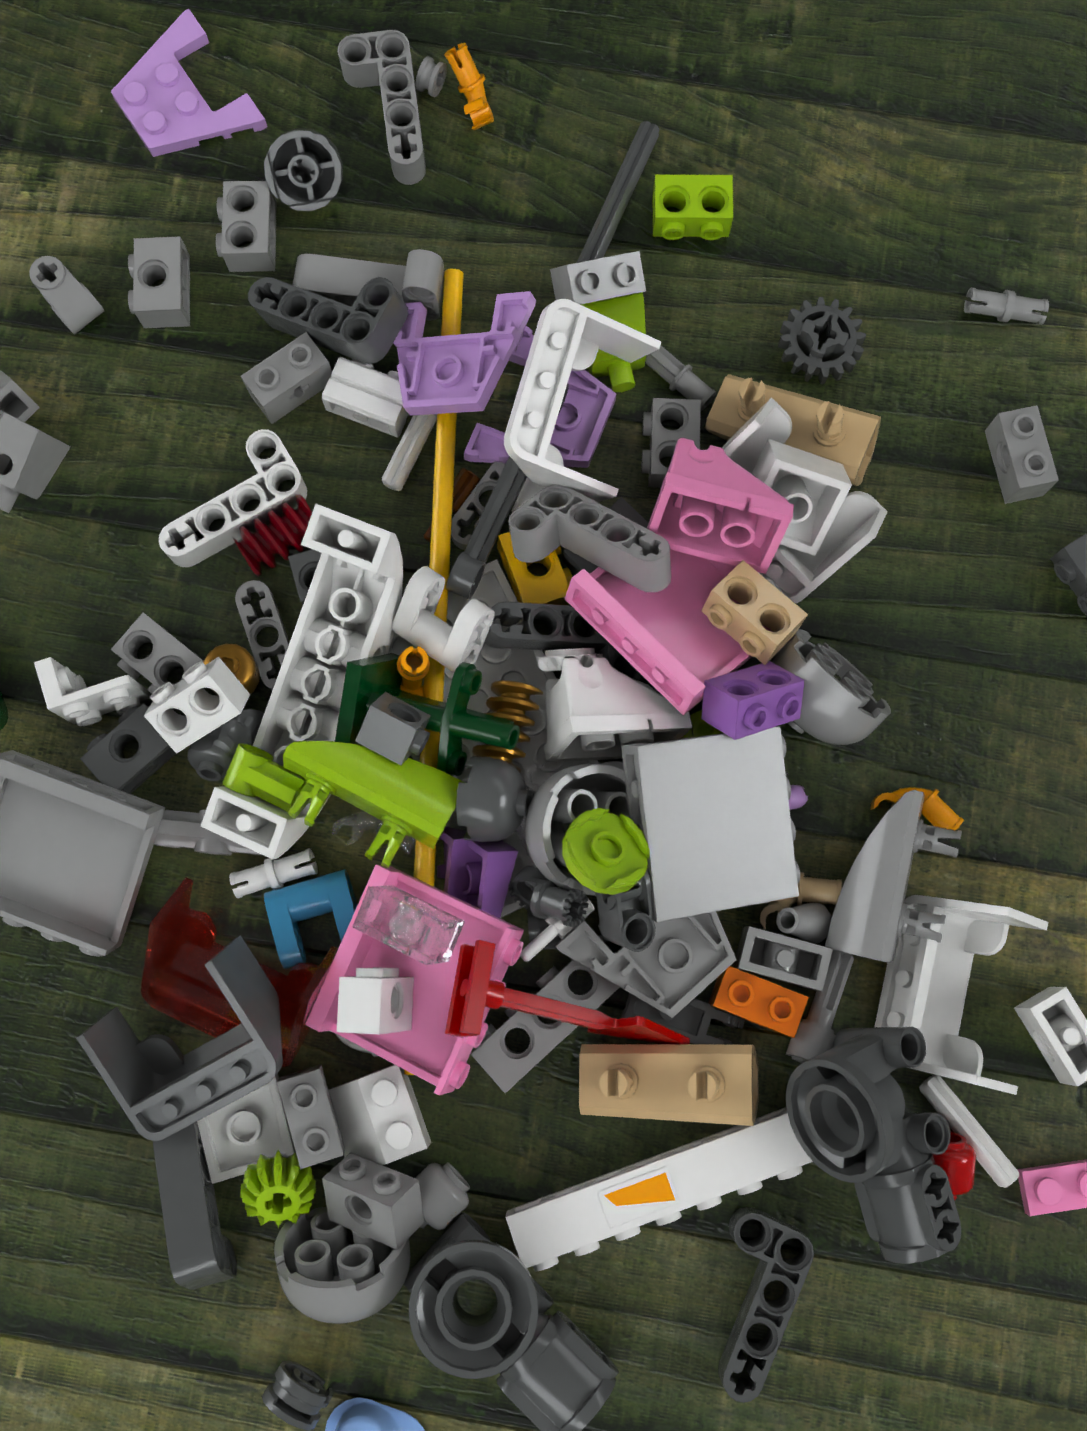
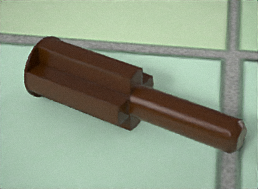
(463, 486)

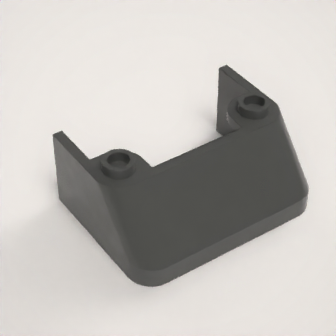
(173, 1090)

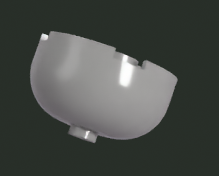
(831, 708)
(559, 803)
(333, 1278)

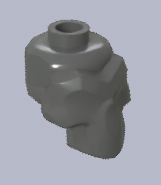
(214, 751)

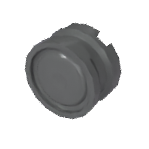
(297, 1395)

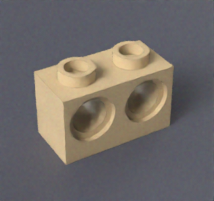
(759, 606)

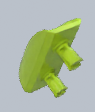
(405, 797)

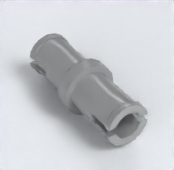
(1006, 306)

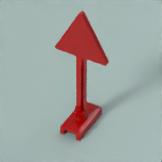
(476, 991)

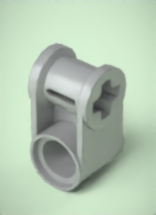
(66, 295)

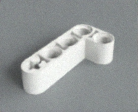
(231, 503)

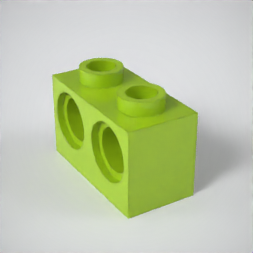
(691, 196)

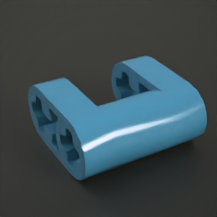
(304, 901)

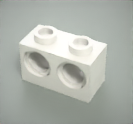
(202, 710)

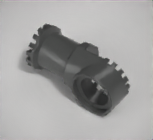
(546, 898)

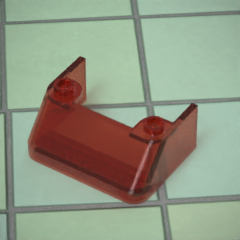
(184, 989)

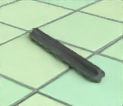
(620, 192)

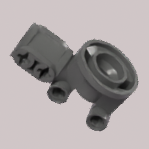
(857, 1130)
(541, 1358)

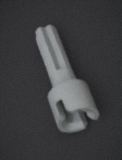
(815, 1033)

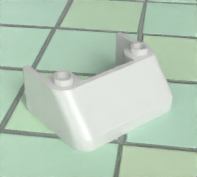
(563, 343)
(930, 982)

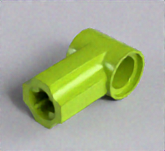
(257, 775)

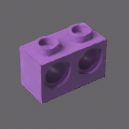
(752, 700)

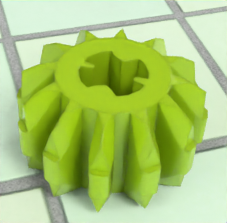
(277, 1189)

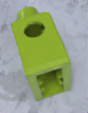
(630, 312)

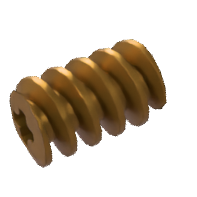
(510, 704)

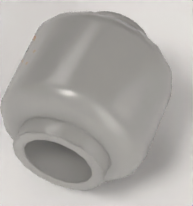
(442, 1194)

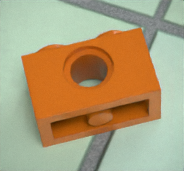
(758, 1001)

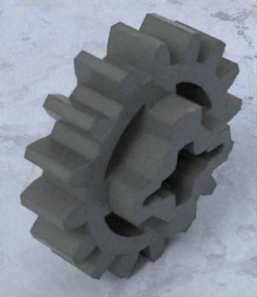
(841, 340)

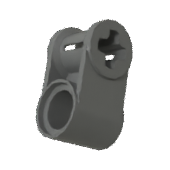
(630, 908)

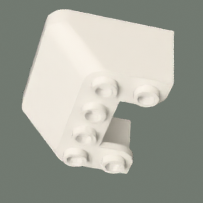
(853, 528)

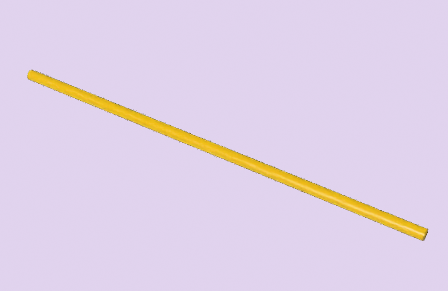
(440, 546)

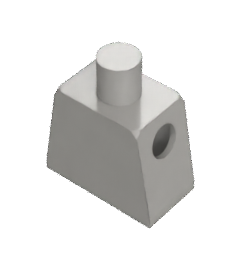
(26, 460)

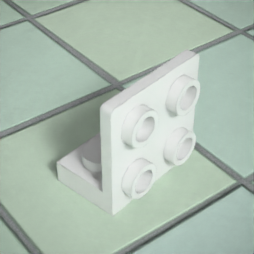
(72, 700)

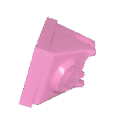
(719, 509)

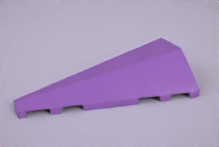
(477, 870)

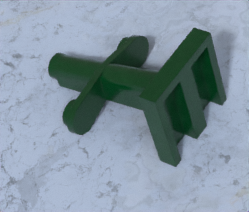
(373, 676)

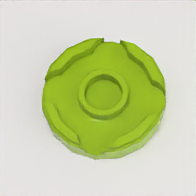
(605, 851)

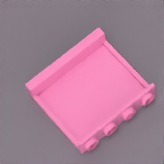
(663, 630)
(425, 1048)

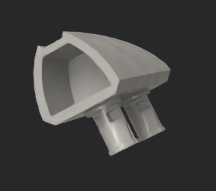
(872, 900)

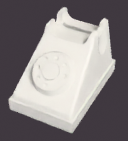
(601, 709)

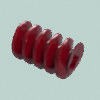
(276, 536)

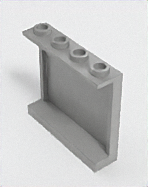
(713, 821)
(71, 853)

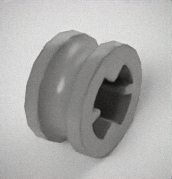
(431, 76)

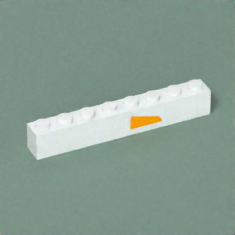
(655, 1190)

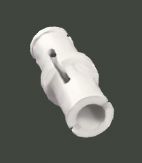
(273, 873)

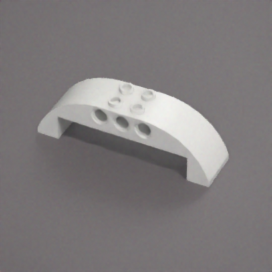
(341, 621)

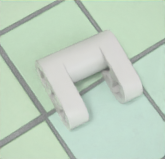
(442, 642)

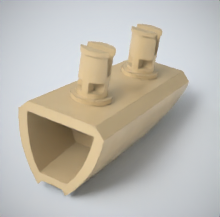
(817, 425)
(670, 1082)

